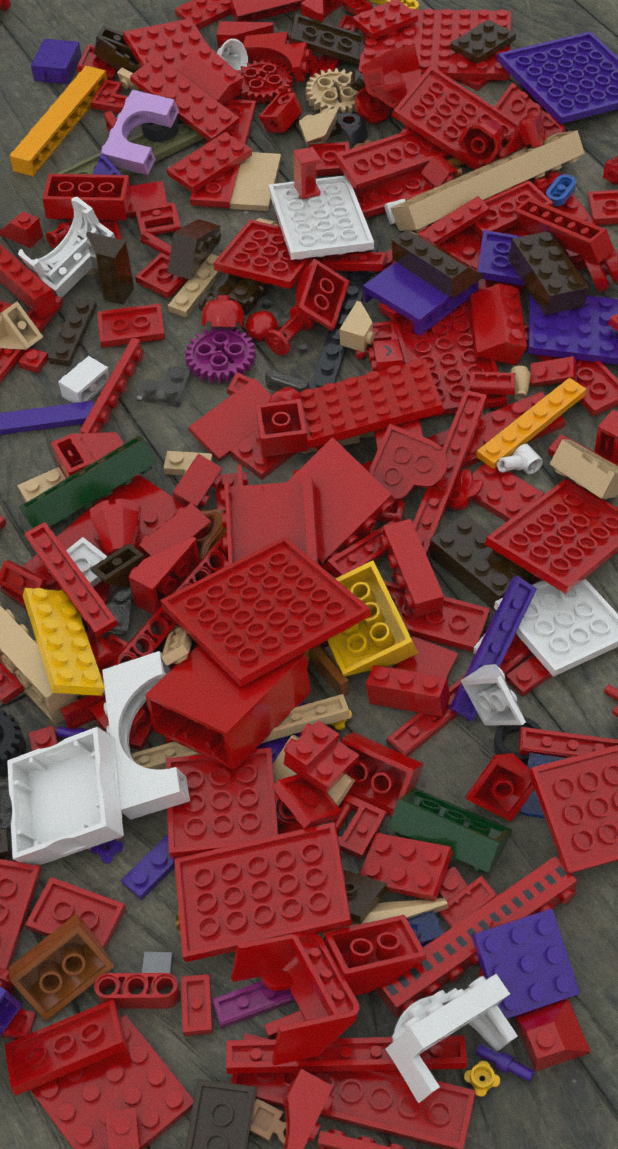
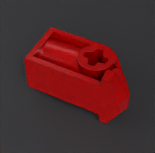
(281, 111)

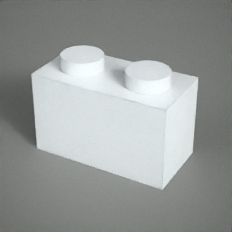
(84, 381)

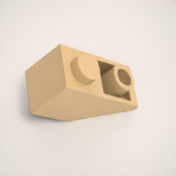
(318, 127)

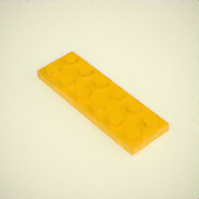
(62, 643)

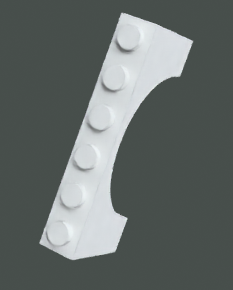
(140, 788)

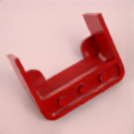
(319, 988)

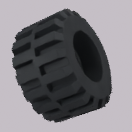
(12, 741)

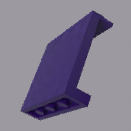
(413, 296)

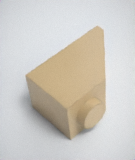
(357, 329)

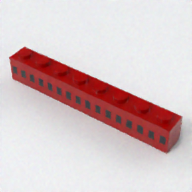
(455, 951)

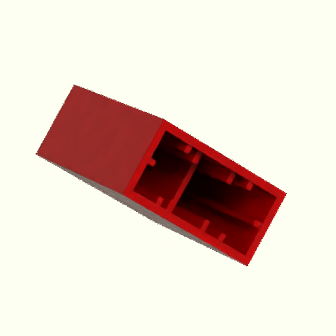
(218, 717)

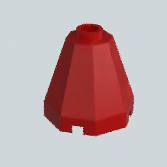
(481, 142)
(116, 523)

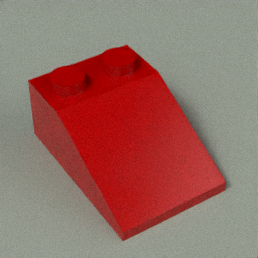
(321, 293)
(162, 573)
(374, 952)

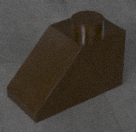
(117, 567)

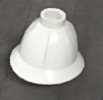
(234, 53)

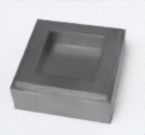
(157, 962)

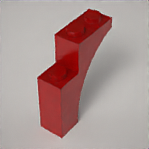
(277, 48)

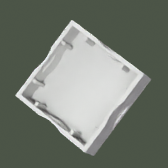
(65, 798)

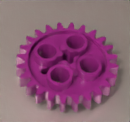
(220, 354)

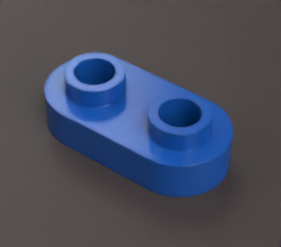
(561, 189)

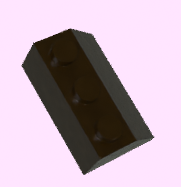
(111, 267)

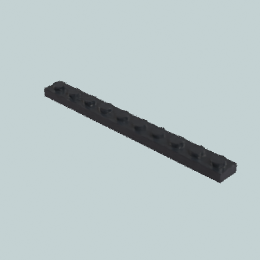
(334, 353)

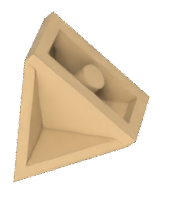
(17, 329)

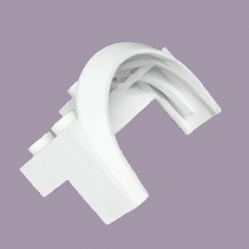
(72, 257)
(446, 1015)

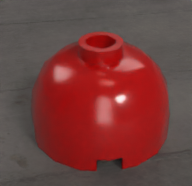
(222, 312)

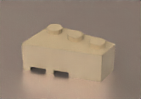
(586, 469)

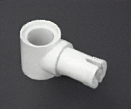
(522, 459)

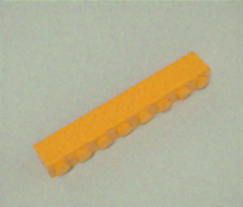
(57, 122)

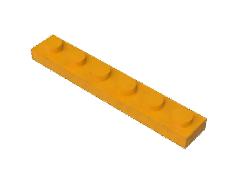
(531, 422)

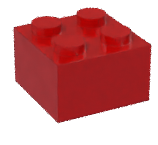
(281, 427)

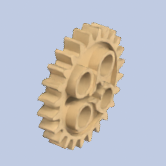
(323, 94)

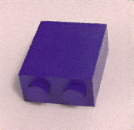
(56, 61)

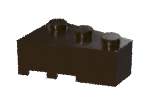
(114, 50)
(192, 247)

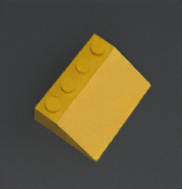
(379, 638)

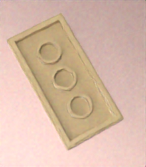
(253, 182)

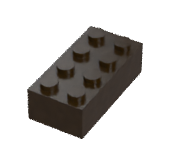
(548, 273)
(463, 554)

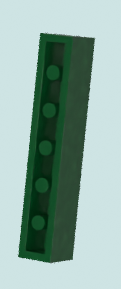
(89, 484)

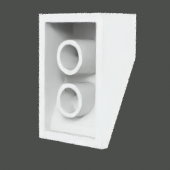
(492, 697)

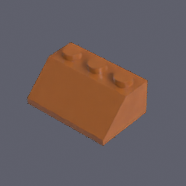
(60, 967)

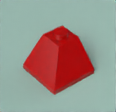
(551, 1034)

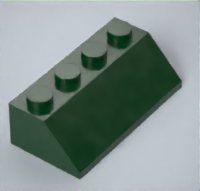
(440, 822)

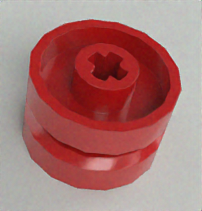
(600, 270)

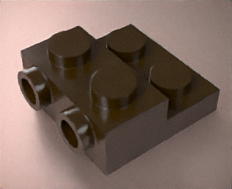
(242, 290)

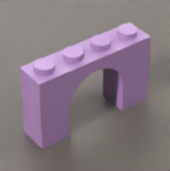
(138, 109)

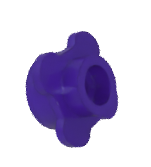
(107, 855)

